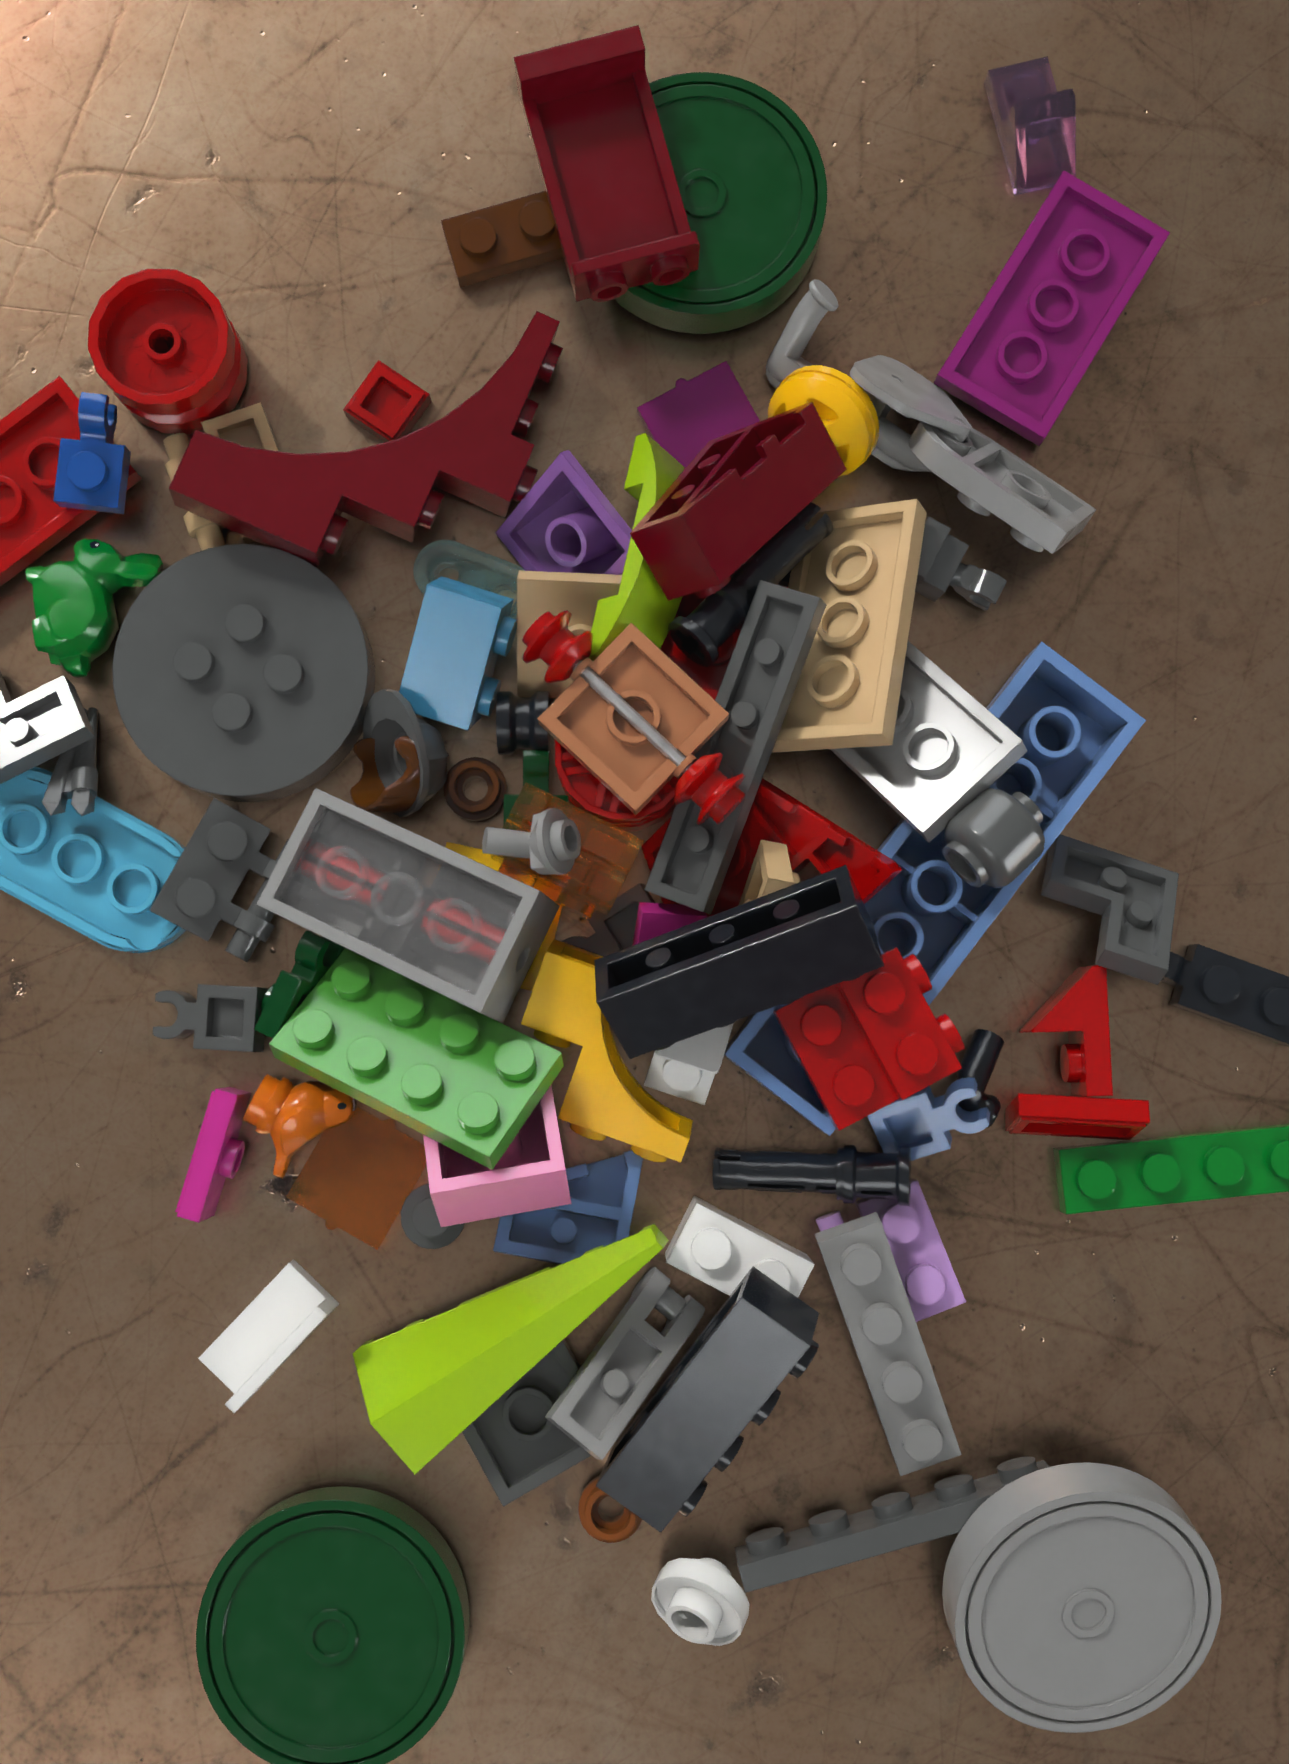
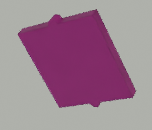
(697, 412)

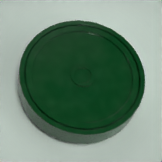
(750, 194)
(333, 1629)

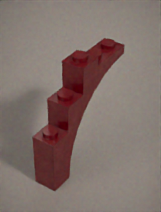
(299, 498)

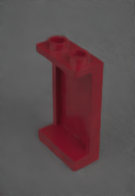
(606, 165)

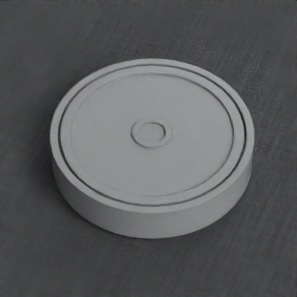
(1080, 1597)

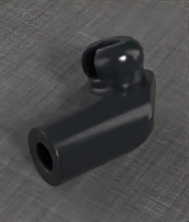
(979, 1064)

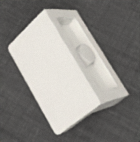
(268, 1332)

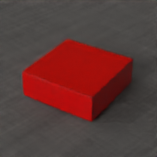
(387, 404)

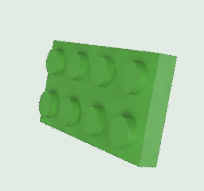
(418, 1057)

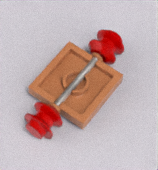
(633, 718)

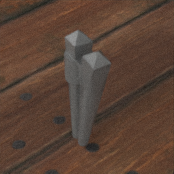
(75, 776)

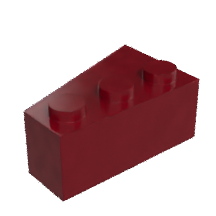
(735, 500)

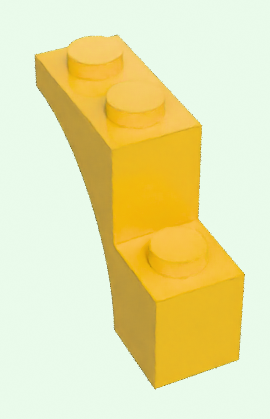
(602, 1091)

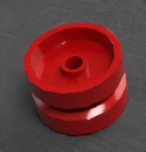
(167, 350)

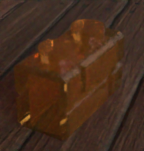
(597, 871)

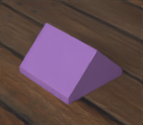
(566, 524)

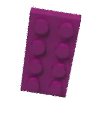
(1051, 308)

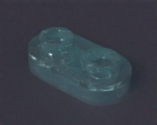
(474, 568)

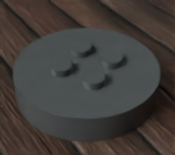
(243, 673)

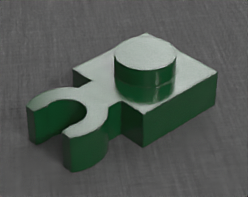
(312, 960)

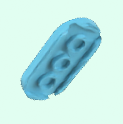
(86, 869)

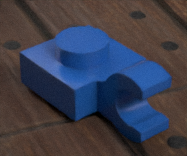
(93, 469)

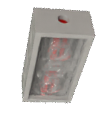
(409, 904)

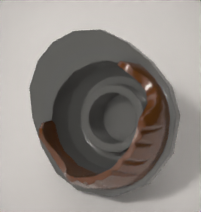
(399, 757)

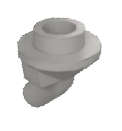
(549, 846)

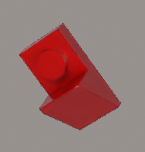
(1083, 1011)

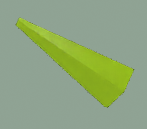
(451, 1368)

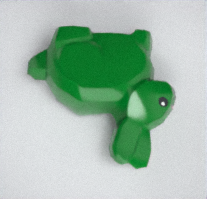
(77, 604)

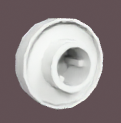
(700, 1601)

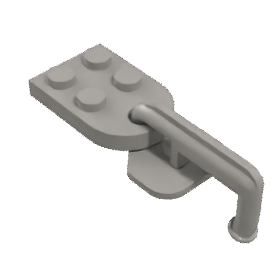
(944, 441)

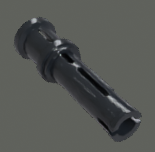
(726, 610)
(842, 1173)

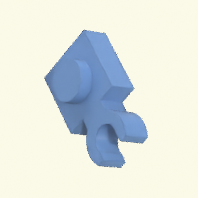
(925, 1121)

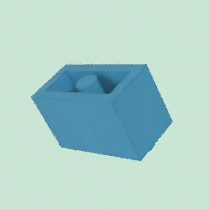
(456, 652)

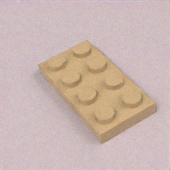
(859, 651)

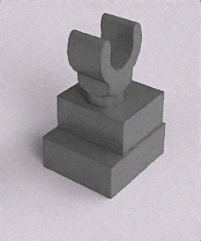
(942, 566)

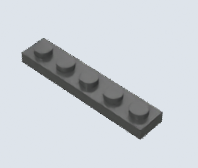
(757, 697)
(890, 1525)

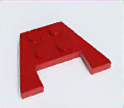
(808, 838)

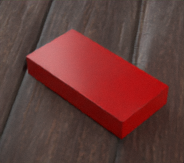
(1076, 1116)

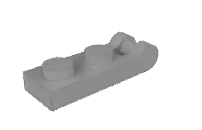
(624, 1365)

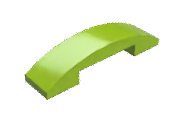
(639, 594)

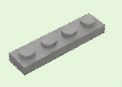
(888, 1343)

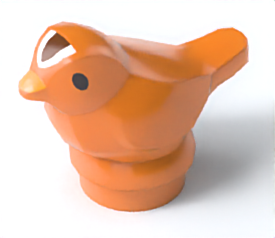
(296, 1114)

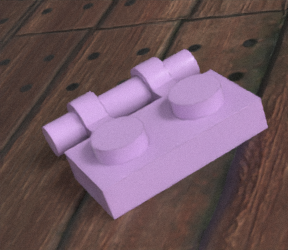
(916, 1251)

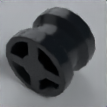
(518, 722)

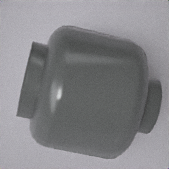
(994, 838)

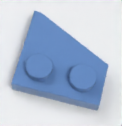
(598, 1214)

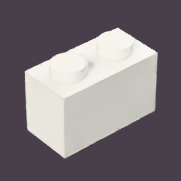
(724, 1249)

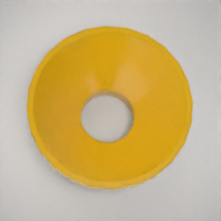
(841, 406)

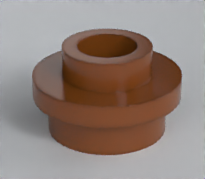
(604, 1527)

